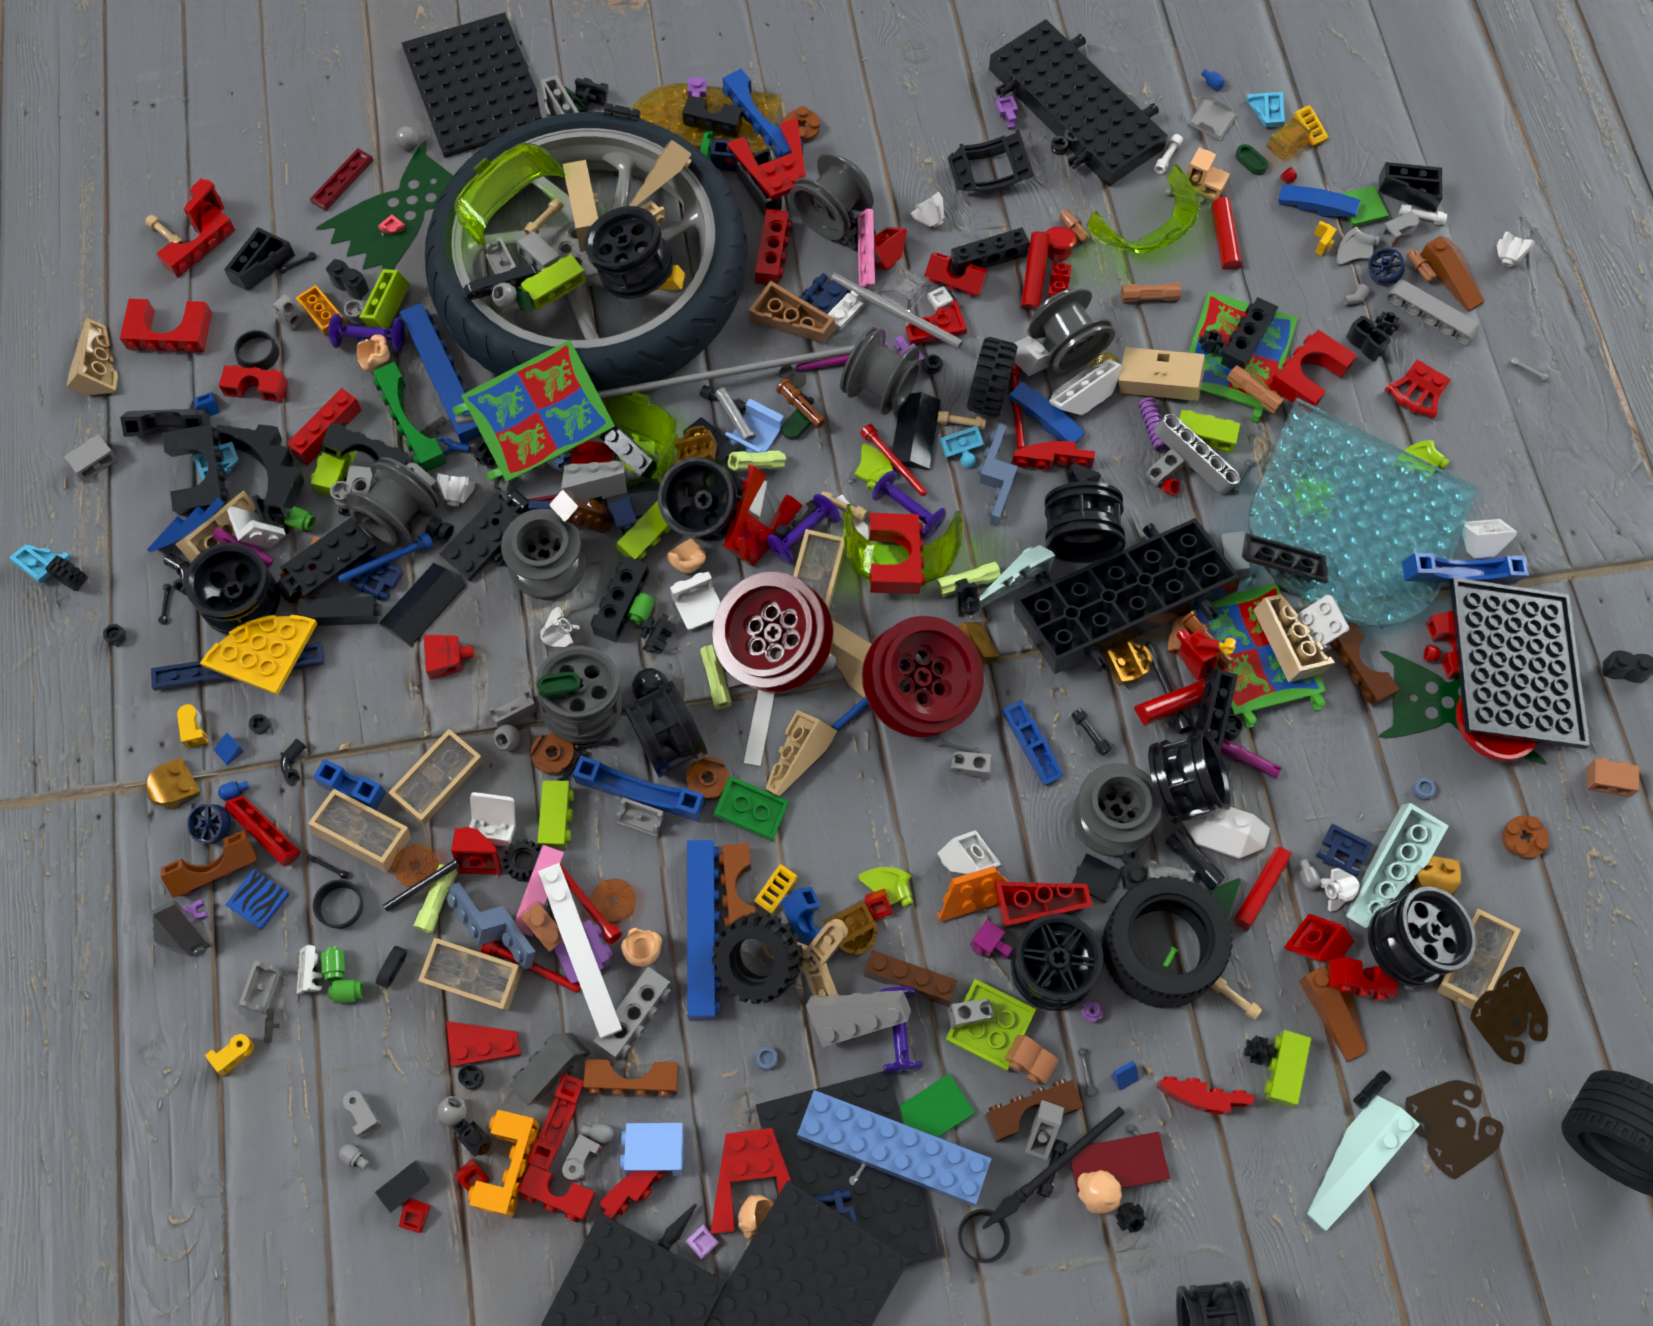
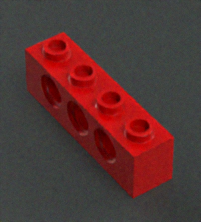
(773, 235)

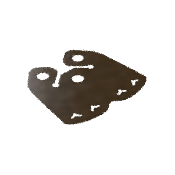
(1506, 1004)
(1442, 1131)

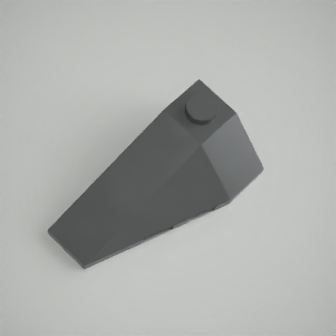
(179, 930)

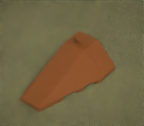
(1453, 271)
(1336, 1012)

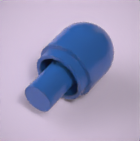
(1213, 79)
(232, 790)

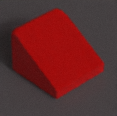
(878, 904)
(469, 1174)
(414, 1215)

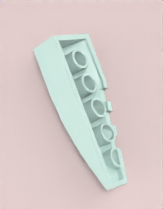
(1398, 859)
(1361, 1155)

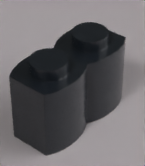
(347, 279)
(1368, 338)
(1628, 666)

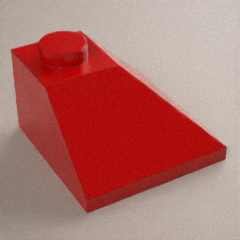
(889, 247)
(475, 852)
(1320, 939)

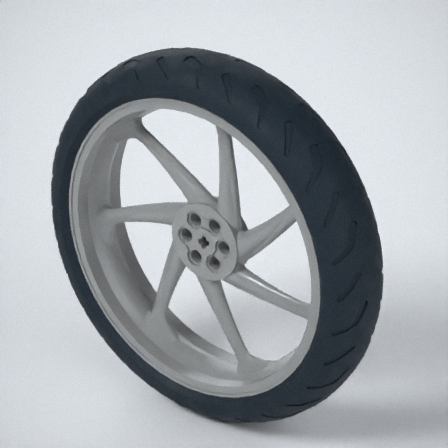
(622, 359)

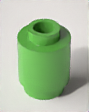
(301, 519)
(640, 608)
(333, 964)
(346, 991)

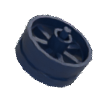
(1386, 266)
(209, 823)

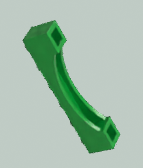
(426, 450)

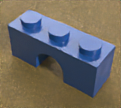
(363, 790)
(800, 910)

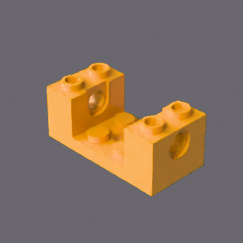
(516, 1130)

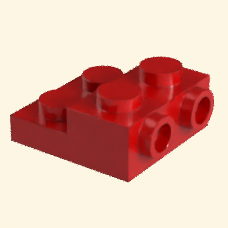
(203, 199)

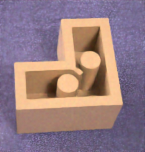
(1204, 177)

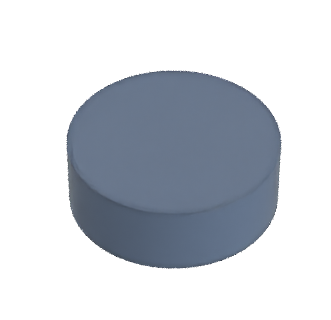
(1424, 789)
(766, 1058)

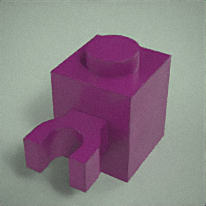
(988, 940)

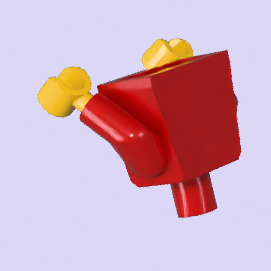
(1202, 653)

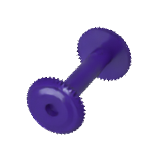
(336, 332)
(886, 486)
(825, 509)
(901, 1043)

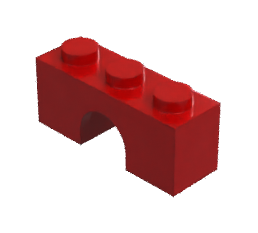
(940, 270)
(237, 380)
(1442, 628)
(1349, 978)
(537, 1187)

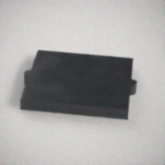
(1098, 876)

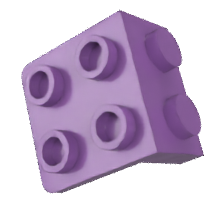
(600, 951)

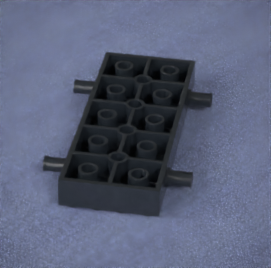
(1077, 102)
(1126, 595)

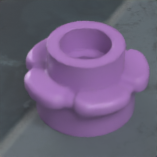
(1086, 1013)

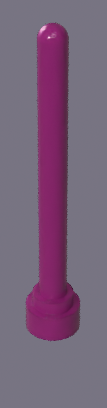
(823, 363)

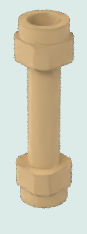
(554, 207)
(155, 224)
(944, 417)
(858, 513)
(1252, 1010)

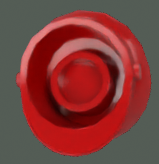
(1061, 243)

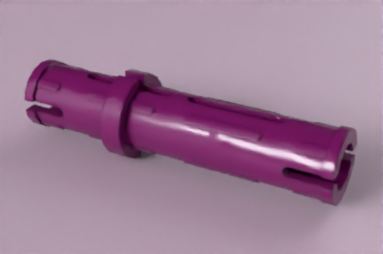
(225, 537)
(1239, 753)

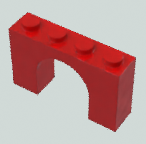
(187, 337)
(1319, 350)
(905, 531)

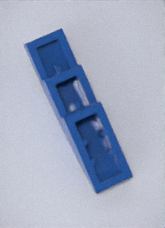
(1320, 200)
(1050, 417)
(179, 528)
(1032, 742)

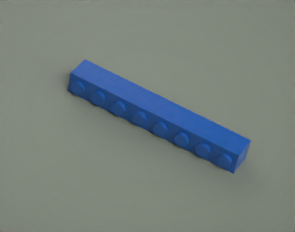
(438, 366)
(701, 930)

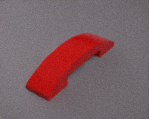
(556, 1123)

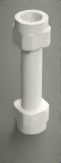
(1174, 144)
(1439, 218)

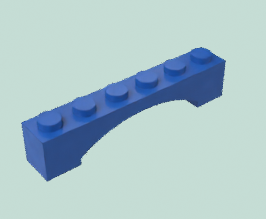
(738, 88)
(1428, 568)
(668, 799)

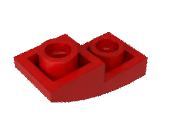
(1059, 278)

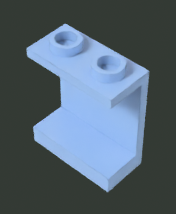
(762, 421)
(653, 1147)

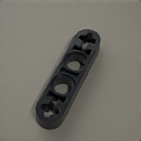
(484, 287)

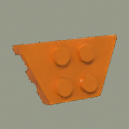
(970, 893)

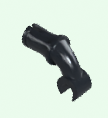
(181, 568)
(287, 760)

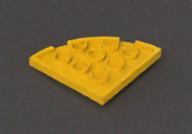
(261, 651)

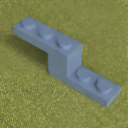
(997, 474)
(491, 926)

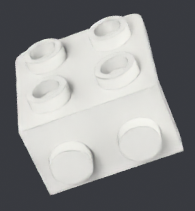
(251, 530)
(696, 600)
(1324, 621)
(493, 817)

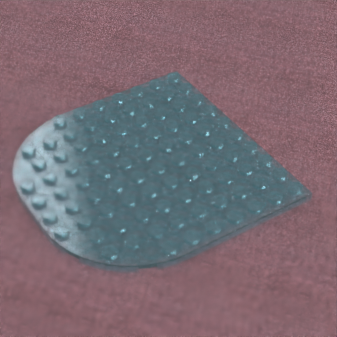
(1361, 508)

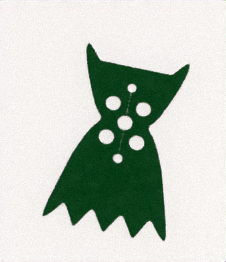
(362, 221)
(1409, 715)

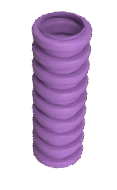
(1151, 418)

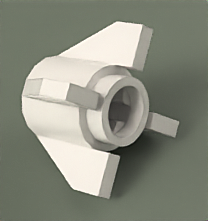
(930, 211)
(1512, 249)
(455, 489)
(557, 630)
(1339, 888)

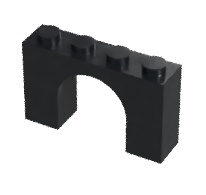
(202, 441)

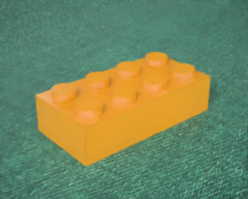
(318, 308)

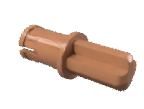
(1075, 225)
(1421, 265)

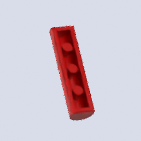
(1226, 233)
(1035, 270)
(1170, 703)
(262, 830)
(1262, 888)

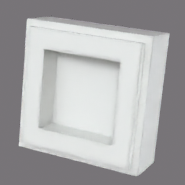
(940, 298)

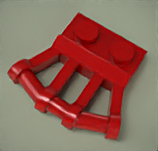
(1425, 380)

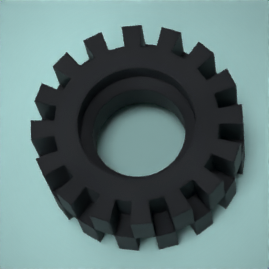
(66, 573)
(511, 855)

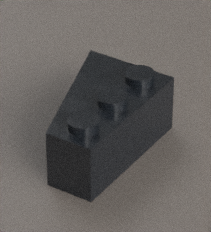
(1412, 184)
(752, 186)
(258, 258)
(724, 448)

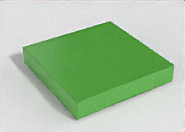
(1370, 208)

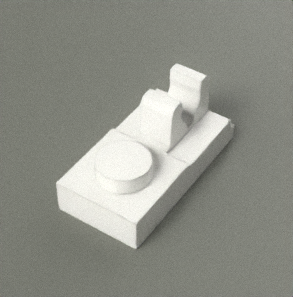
(846, 309)
(307, 962)

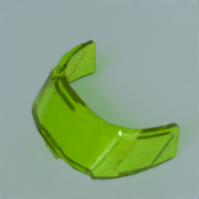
(499, 182)
(1182, 219)
(646, 421)
(937, 555)

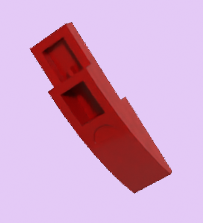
(1046, 453)
(1195, 1095)
(633, 1186)

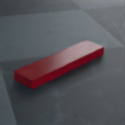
(341, 179)

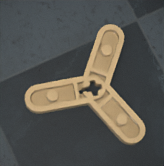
(821, 950)

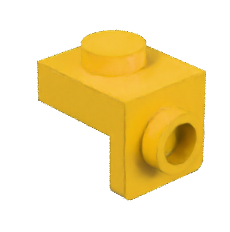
(1326, 233)

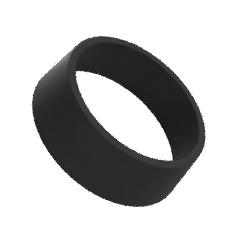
(263, 364)
(327, 888)
(1004, 1226)

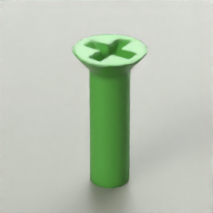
(1169, 958)

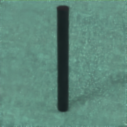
(422, 884)

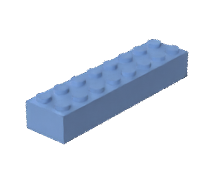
(894, 1148)

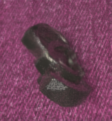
(796, 379)
(433, 427)
(269, 1025)

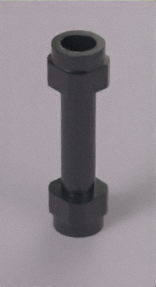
(708, 393)
(1080, 717)
(1058, 1149)

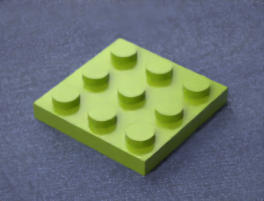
(995, 1037)

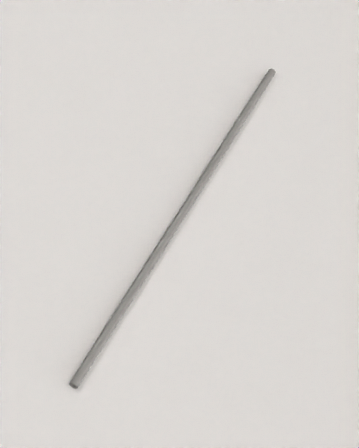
(708, 375)

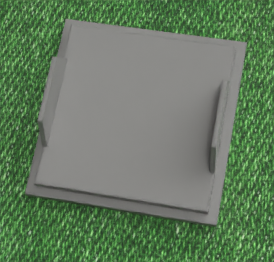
(1213, 119)

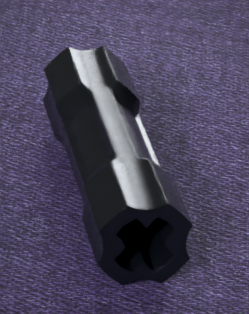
(1188, 852)

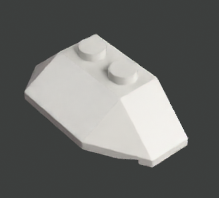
(1087, 388)
(1229, 832)

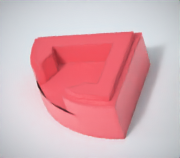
(392, 225)

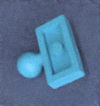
(961, 443)

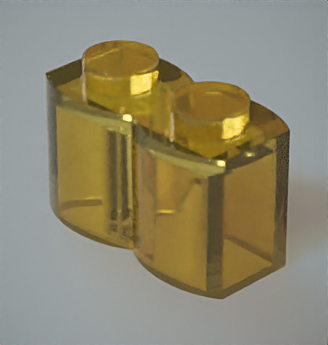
(1289, 139)

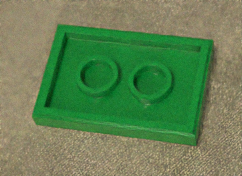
(750, 808)
(936, 1108)

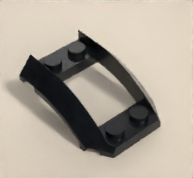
(1016, 153)

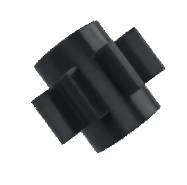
(1387, 322)
(1211, 341)
(483, 454)
(1258, 1050)
(1130, 1217)

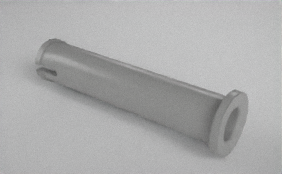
(735, 415)

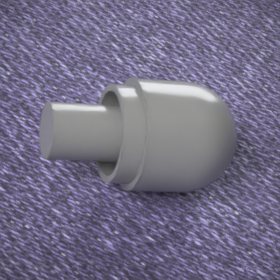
(1309, 875)
(598, 1133)
(353, 1156)

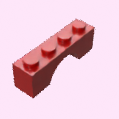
(181, 257)
(308, 440)

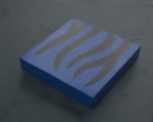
(257, 899)

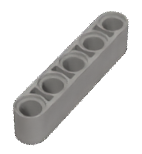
(1433, 312)
(1197, 454)

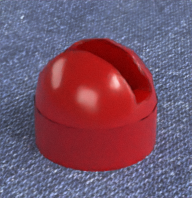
(1289, 175)
(1171, 486)
(1431, 653)

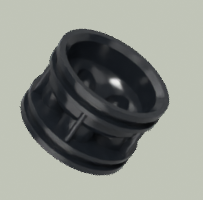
(619, 236)
(674, 502)
(1084, 521)
(228, 562)
(665, 728)
(1189, 776)
(1437, 923)
(1214, 1305)

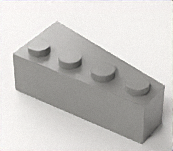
(854, 1015)

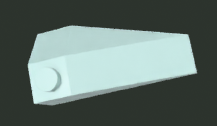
(1019, 574)

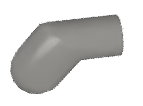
(1359, 296)

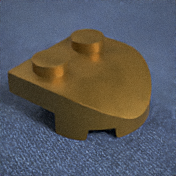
(696, 443)
(1128, 662)
(171, 784)
(1439, 873)
(860, 928)

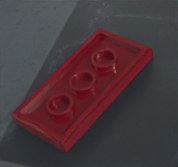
(1130, 1160)

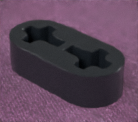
(391, 966)

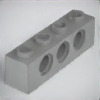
(648, 981)

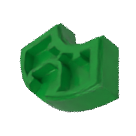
(707, 143)

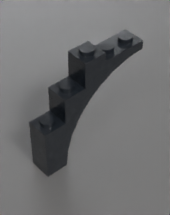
(264, 445)

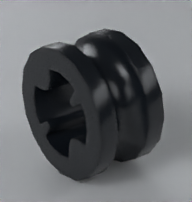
(1059, 140)
(252, 724)

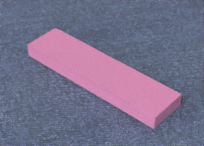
(866, 248)
(535, 889)

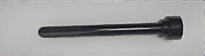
(1182, 723)

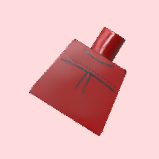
(445, 655)

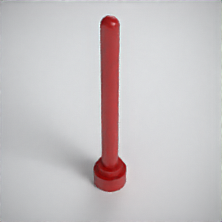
(1017, 408)
(870, 434)
(610, 932)
(495, 948)

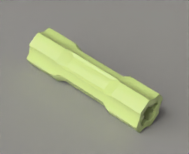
(771, 460)
(982, 575)
(719, 689)
(430, 911)

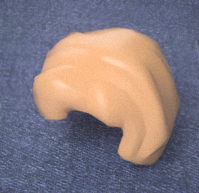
(373, 353)
(687, 556)
(641, 947)
(1099, 1191)
(752, 1214)

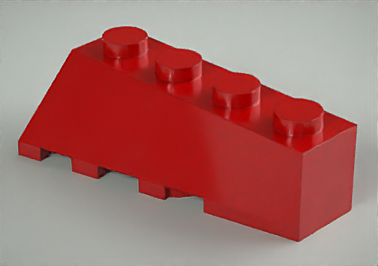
(1030, 901)

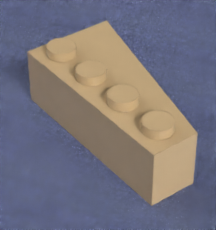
(1290, 640)

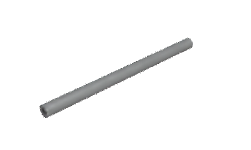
(898, 311)

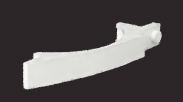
(580, 951)

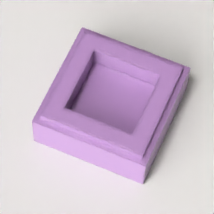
(702, 1242)

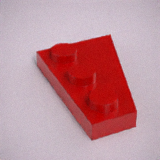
(947, 319)
(480, 1044)

